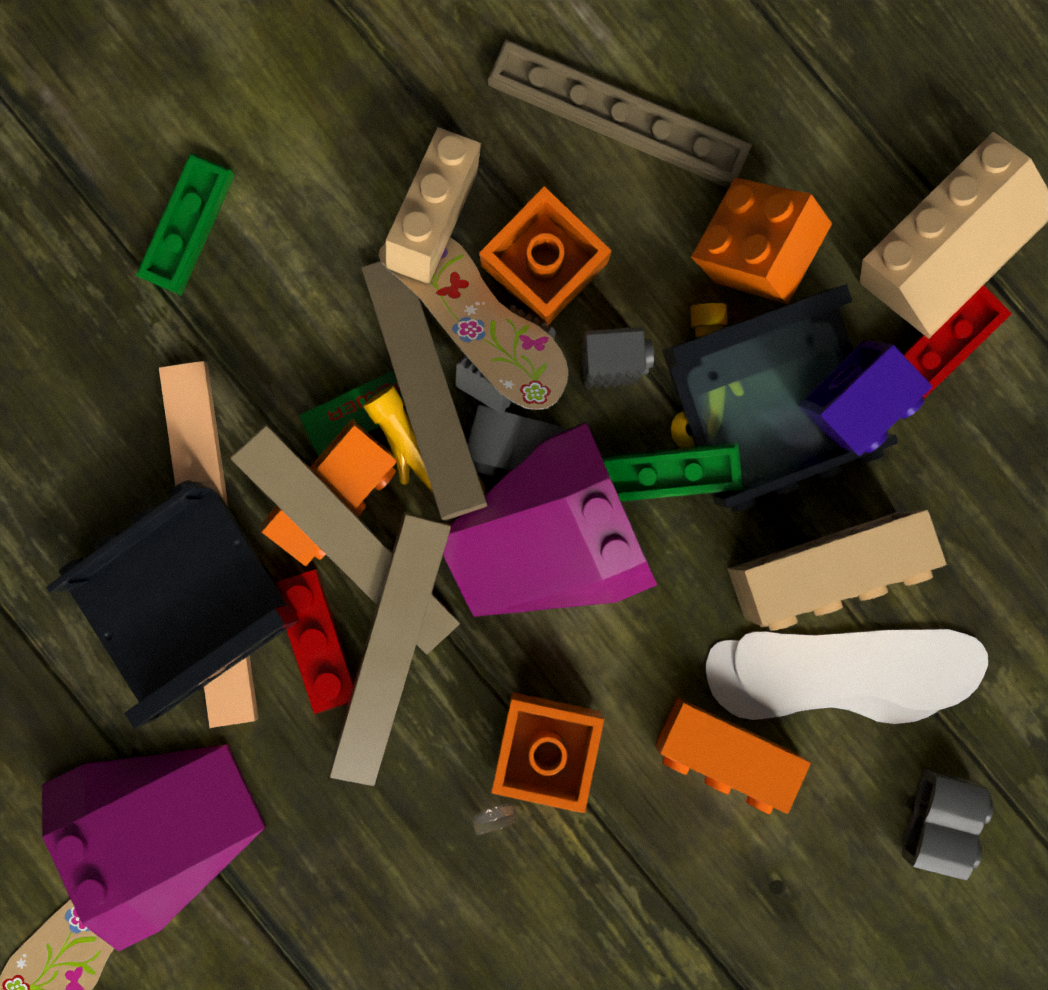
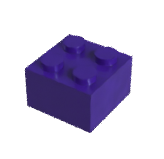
(865, 397)

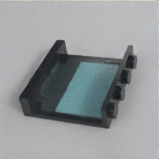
(747, 388)

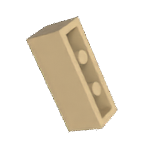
(432, 205)

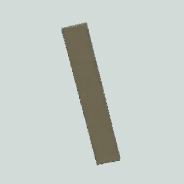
(618, 114)
(425, 394)
(330, 523)
(389, 648)

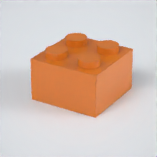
(762, 239)
(544, 256)
(548, 752)

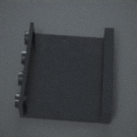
(177, 598)

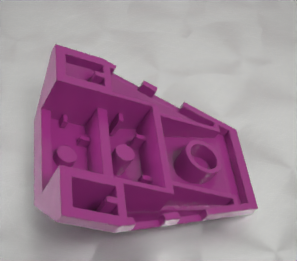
(548, 535)
(146, 835)

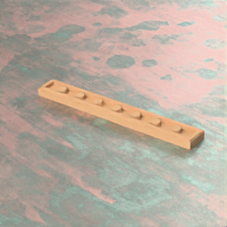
(198, 459)

